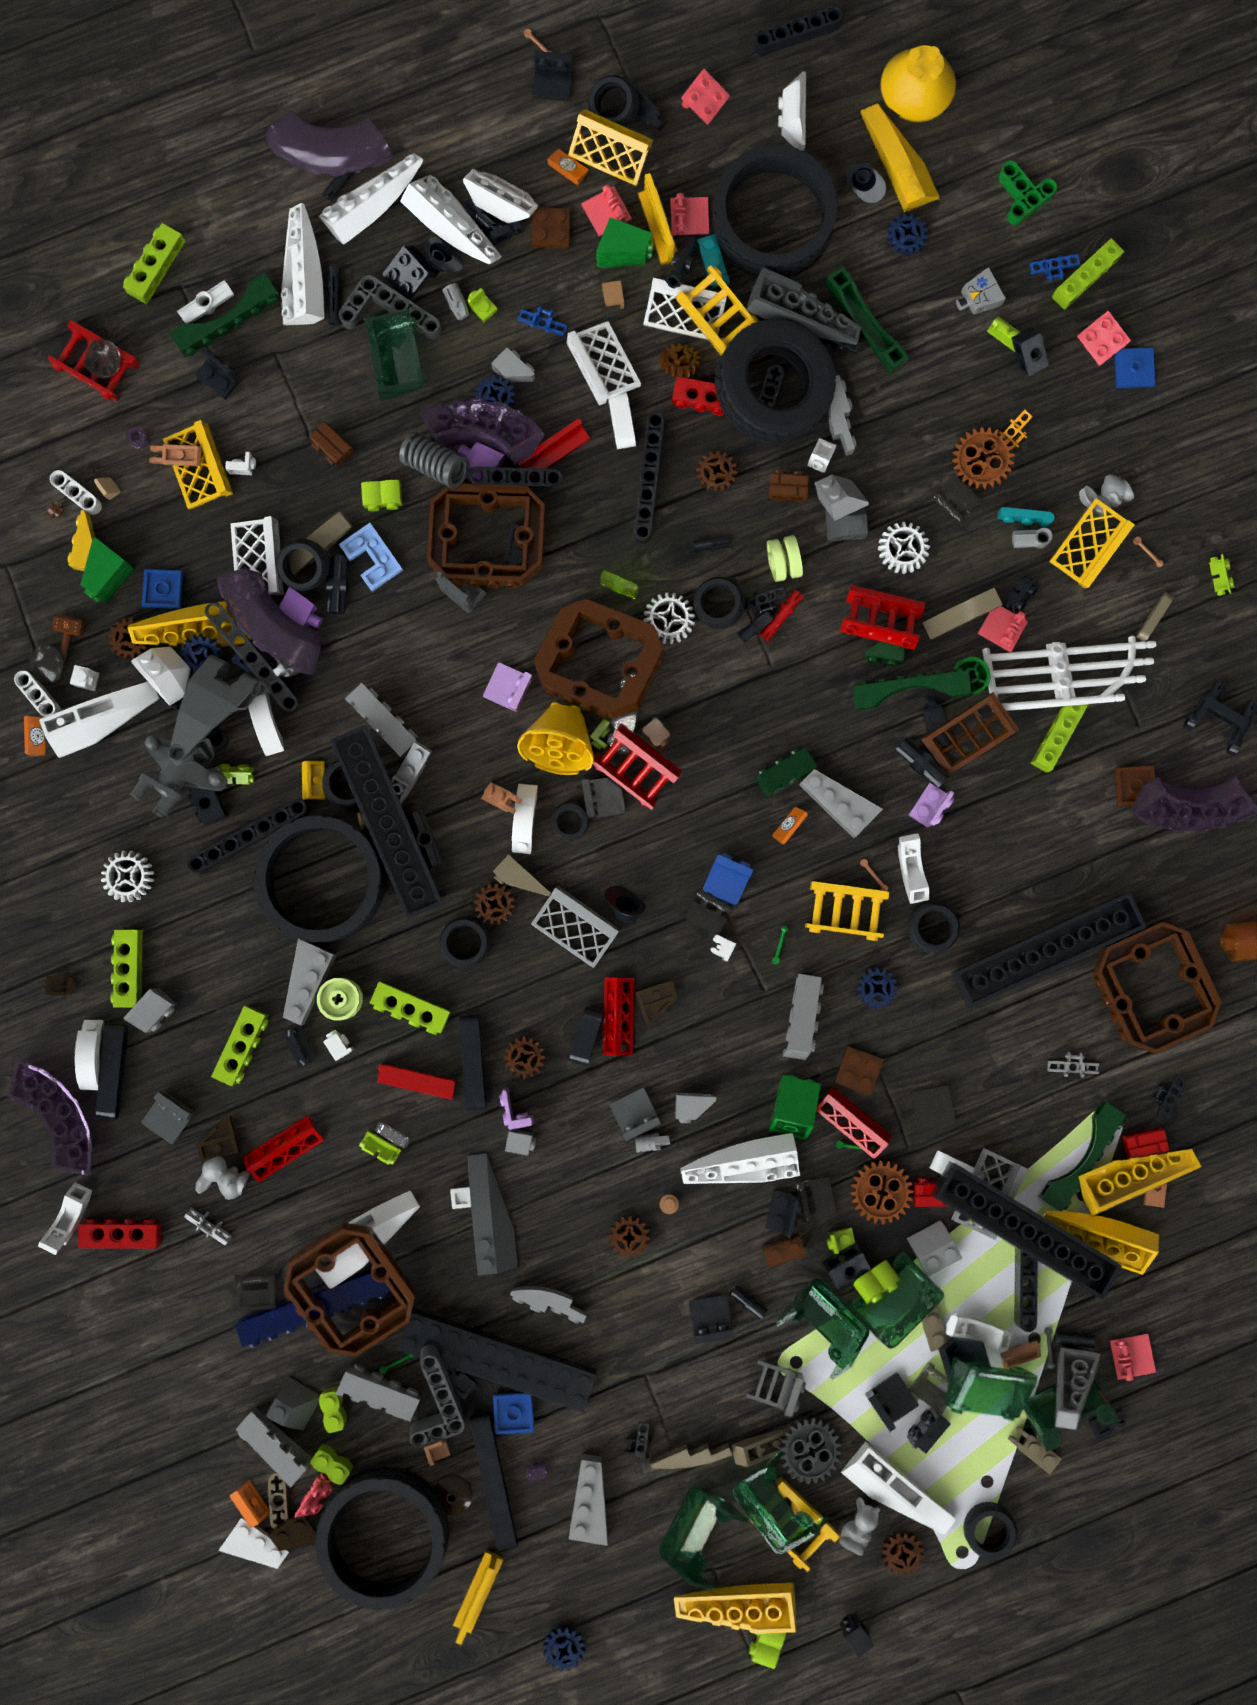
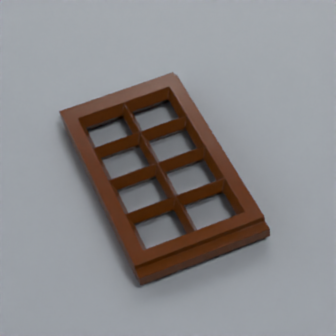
(1000, 713)

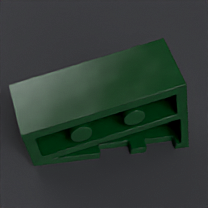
(785, 772)

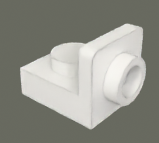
(821, 455)
(239, 467)

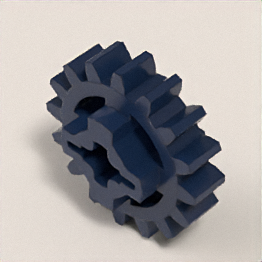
(901, 228)
(501, 392)
(195, 646)
(886, 979)
(559, 1642)

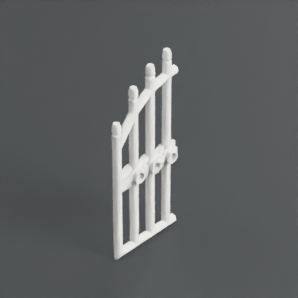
(1061, 673)

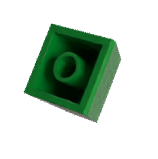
(624, 245)
(104, 572)
(795, 1106)

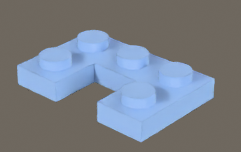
(385, 564)

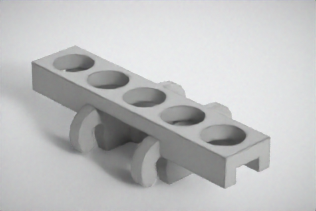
(1067, 1064)
(201, 1225)

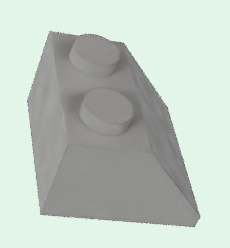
(839, 496)
(151, 1010)
(692, 1105)
(934, 1248)

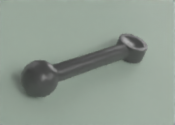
(1048, 1331)

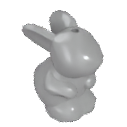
(1113, 492)
(229, 1180)
(857, 1532)

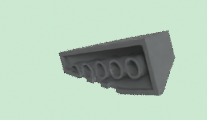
(786, 300)
(490, 1218)

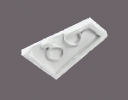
(253, 1545)

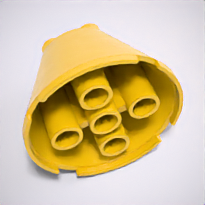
(918, 83)
(558, 741)

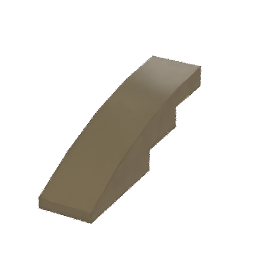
(325, 536)
(962, 613)
(683, 1458)

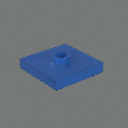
(1134, 368)
(162, 589)
(513, 1413)

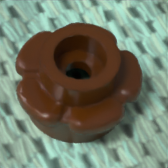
(55, 510)

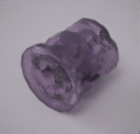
(136, 432)
(536, 1472)

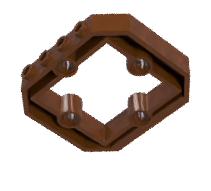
(498, 575)
(562, 633)
(1188, 955)
(365, 1334)

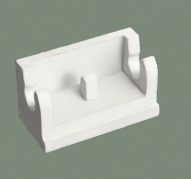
(725, 949)

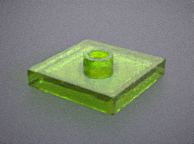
(619, 584)

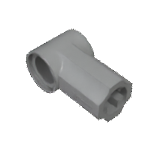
(1030, 539)

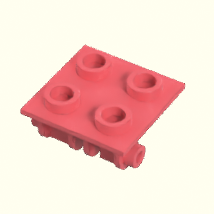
(705, 96)
(604, 206)
(689, 215)
(1104, 338)
(1003, 627)
(1132, 1356)
(315, 1497)

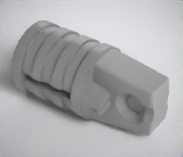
(456, 301)
(284, 670)
(651, 1142)

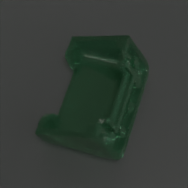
(395, 354)
(902, 1309)
(989, 1389)
(1042, 1414)

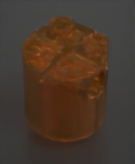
(1240, 941)

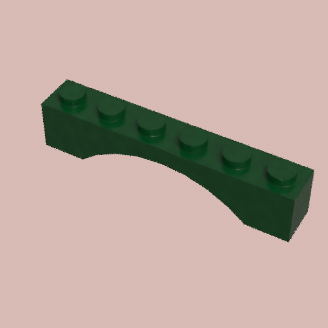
(258, 296)
(882, 344)
(872, 695)
(1104, 1125)

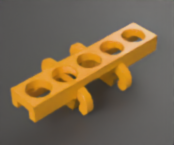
(1016, 430)

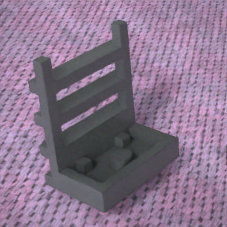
(464, 595)
(791, 1388)

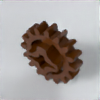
(679, 360)
(709, 468)
(122, 642)
(489, 912)
(528, 1066)
(639, 1237)
(894, 1554)

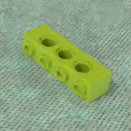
(164, 258)
(1087, 274)
(1058, 736)
(134, 960)
(380, 1002)
(223, 1071)

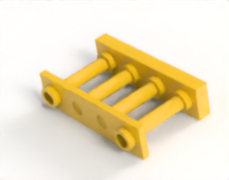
(698, 314)
(858, 895)
(800, 1504)

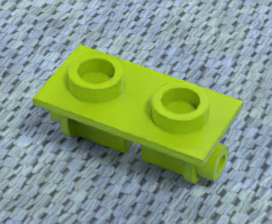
(1003, 332)
(1224, 582)
(241, 772)
(387, 1151)

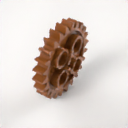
(977, 441)
(898, 1195)

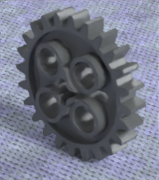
(816, 1466)

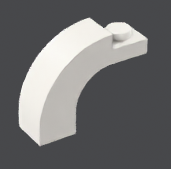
(264, 723)
(524, 819)
(911, 868)
(87, 1054)
(69, 1217)
(976, 1329)

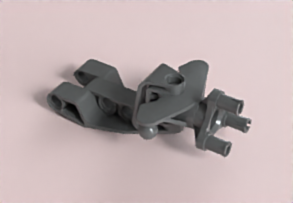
(183, 759)

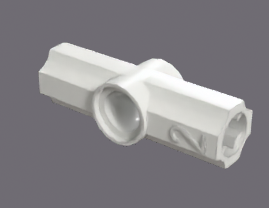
(216, 296)

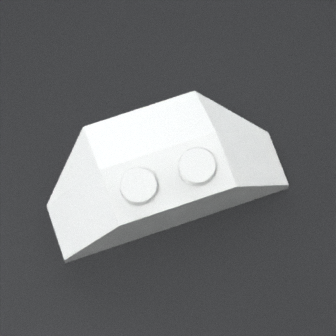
(794, 112)
(499, 197)
(165, 672)

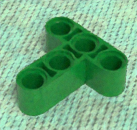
(1022, 196)

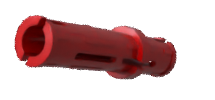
(786, 609)

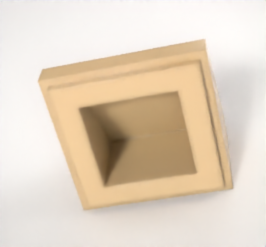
(107, 487)

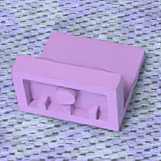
(508, 687)
(930, 805)
(520, 1120)

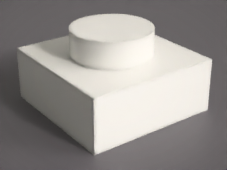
(460, 1197)

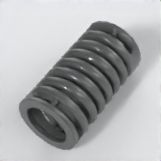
(434, 460)

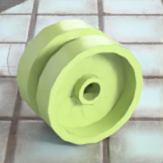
(784, 558)
(328, 998)

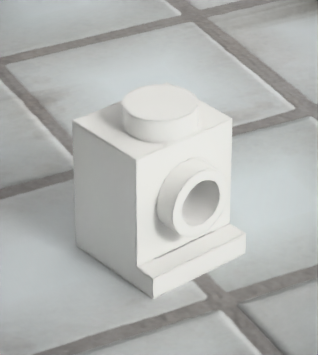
(84, 678)
(337, 1045)

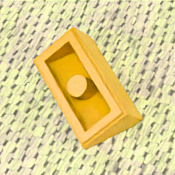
(312, 780)

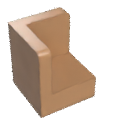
(613, 294)
(437, 1451)

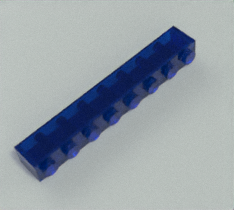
(285, 1318)

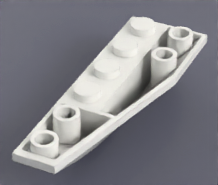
(369, 201)
(448, 218)
(301, 272)
(95, 719)
(746, 1162)
(385, 1222)
(894, 1489)

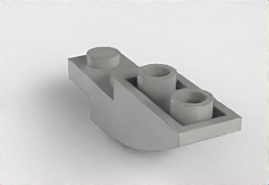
(838, 410)
(410, 770)
(540, 1298)

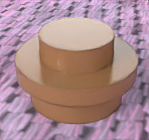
(669, 1204)

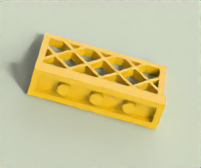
(619, 134)
(657, 221)
(213, 462)
(1101, 556)
(477, 1594)

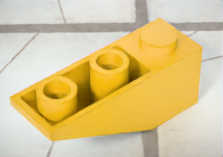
(81, 542)

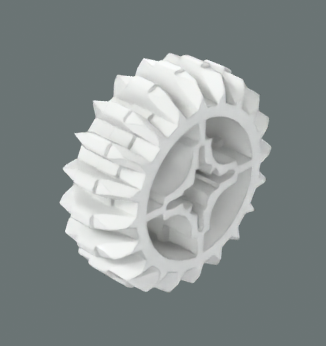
(898, 543)
(677, 619)
(121, 881)

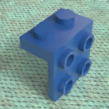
(727, 879)

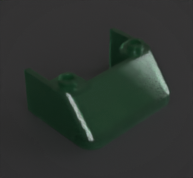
(832, 1320)
(770, 1510)
(690, 1532)

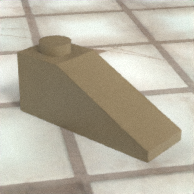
(515, 875)
(758, 1448)

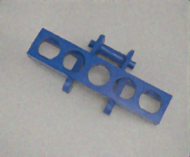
(1044, 269)
(549, 321)

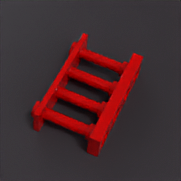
(79, 333)
(884, 602)
(641, 749)

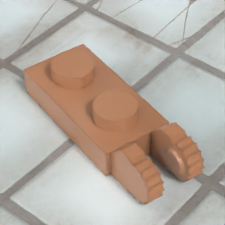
(177, 455)
(500, 797)

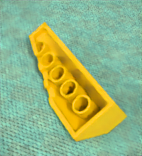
(900, 160)
(179, 624)
(1132, 1177)
(1120, 1241)
(748, 1607)

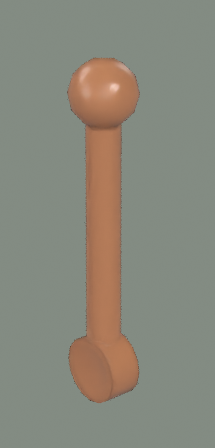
(528, 34)
(1137, 541)
(864, 863)

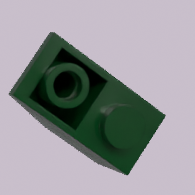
(886, 653)

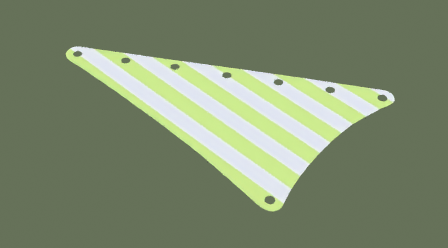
(976, 1287)

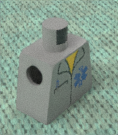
(981, 294)

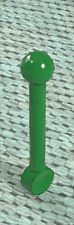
(784, 929)
(840, 1144)
(383, 1369)

